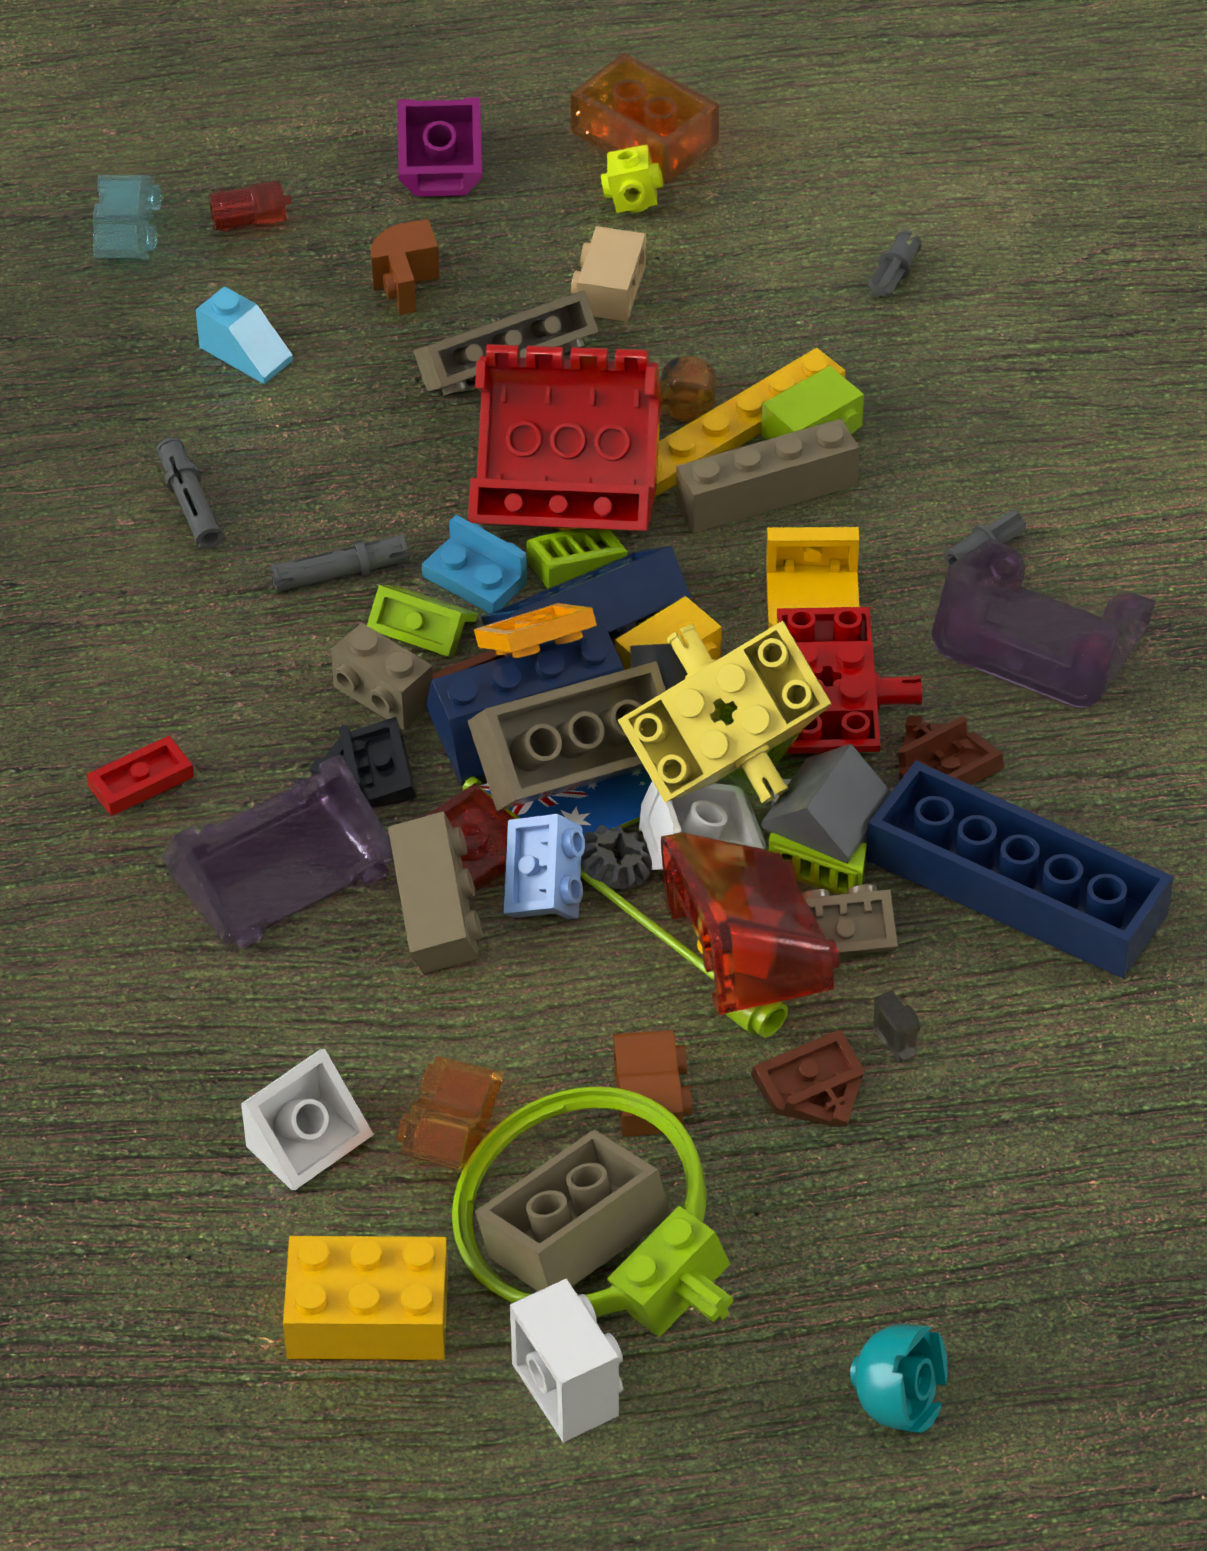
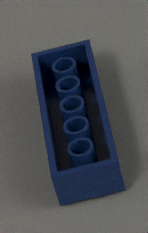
(1019, 868)

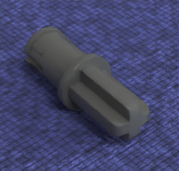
(894, 264)
(1000, 530)

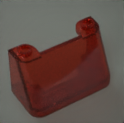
(748, 920)

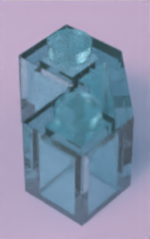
(123, 217)

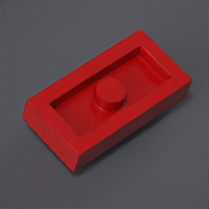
(140, 775)

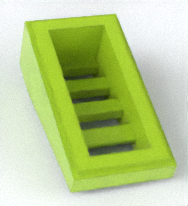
(550, 553)
(819, 869)

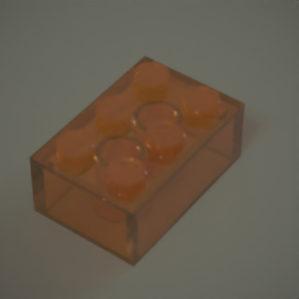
(639, 106)

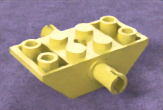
(681, 729)

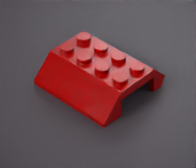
(566, 438)

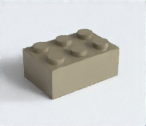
(573, 1213)

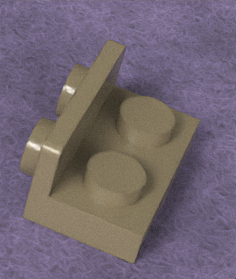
(857, 920)

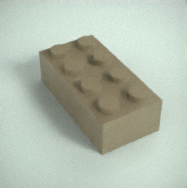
(562, 736)

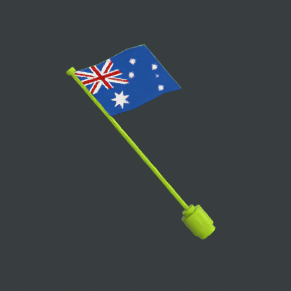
(617, 803)

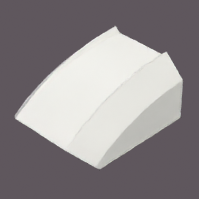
(710, 812)

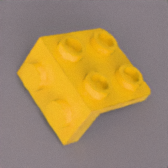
(811, 568)

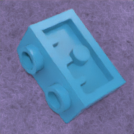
(477, 566)

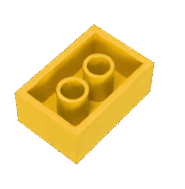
(366, 1297)

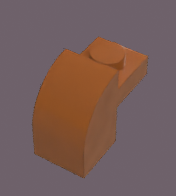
(401, 258)

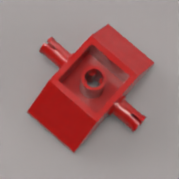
(841, 657)

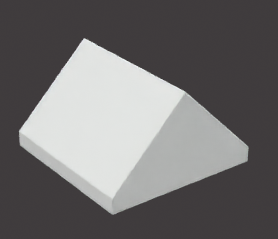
(303, 1121)

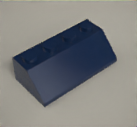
(616, 591)
(466, 693)

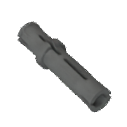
(183, 480)
(359, 559)

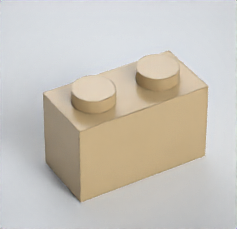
(611, 272)

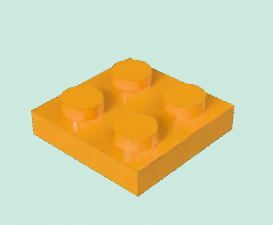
(526, 631)

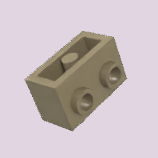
(381, 675)

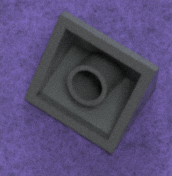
(829, 803)

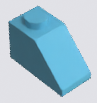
(241, 335)

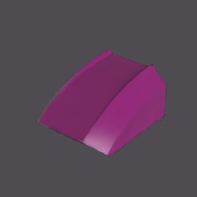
(439, 146)

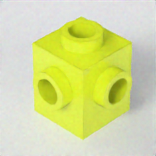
(632, 179)

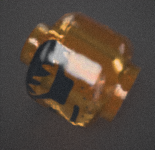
(688, 388)

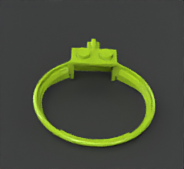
(671, 1265)

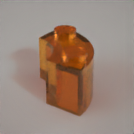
(450, 1112)

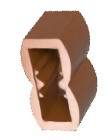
(651, 1066)

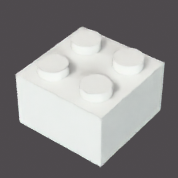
(566, 1359)

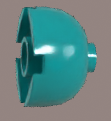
(900, 1375)

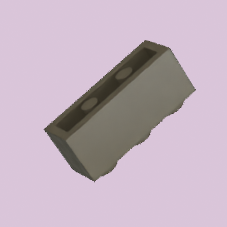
(435, 892)

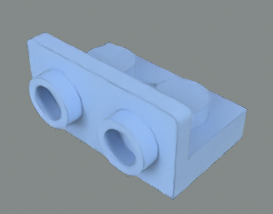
(543, 867)

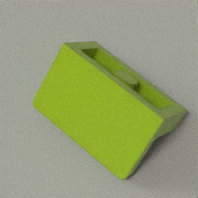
(419, 619)

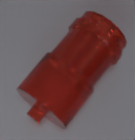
(251, 205)

